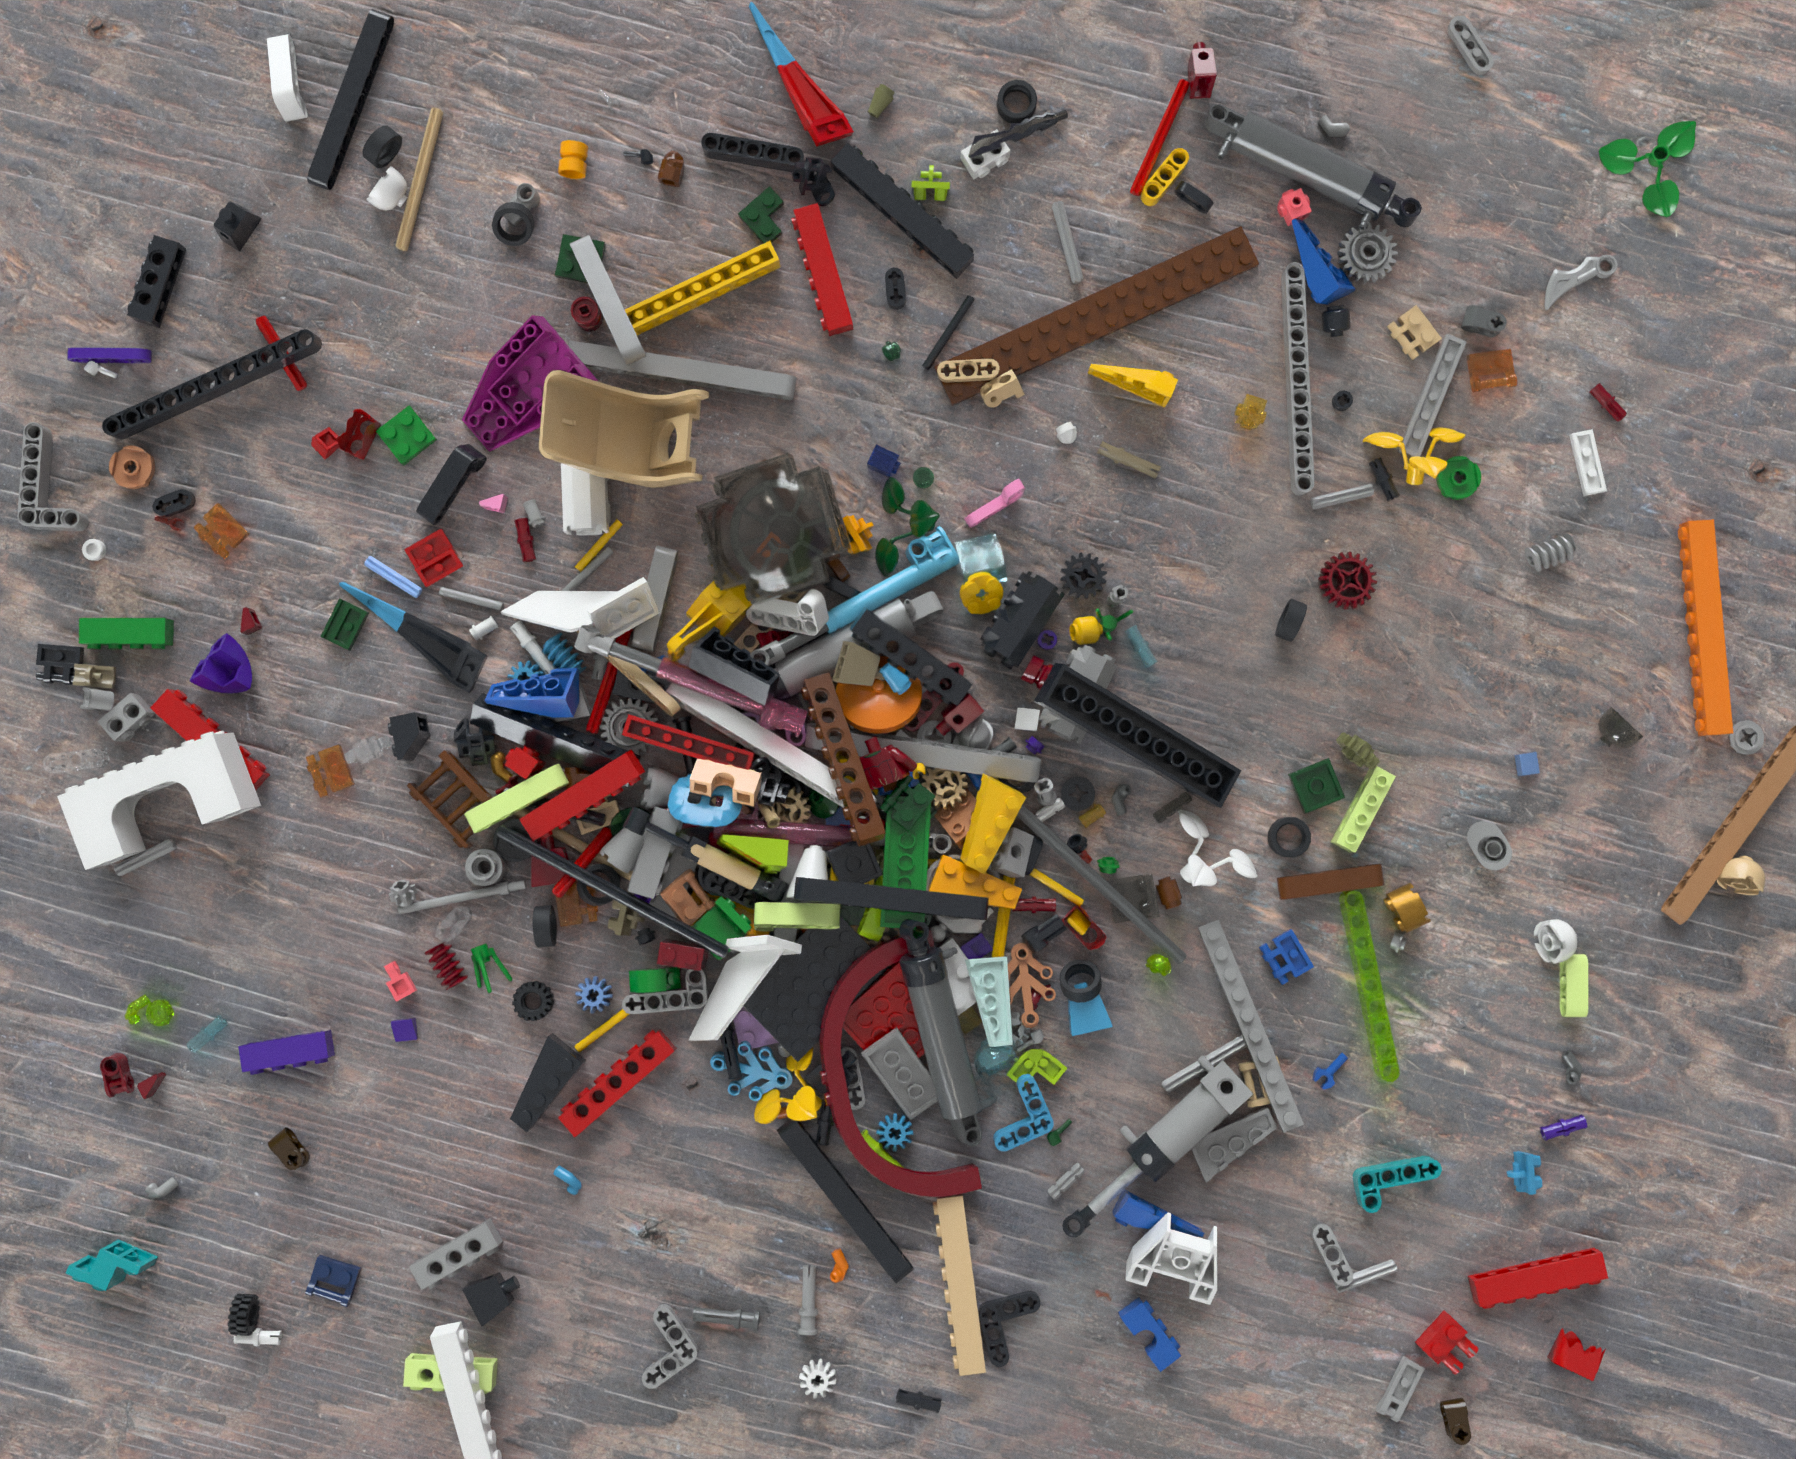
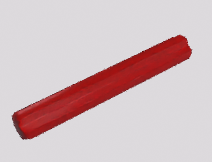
(271, 336)
(583, 861)

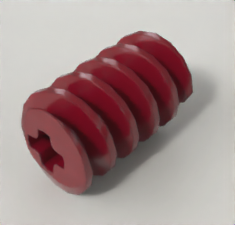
(446, 965)

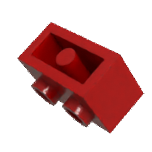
(524, 762)

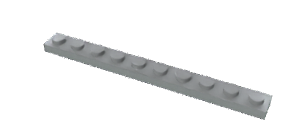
(1250, 1026)

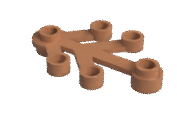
(1025, 980)

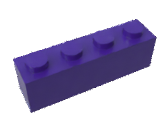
(286, 1051)

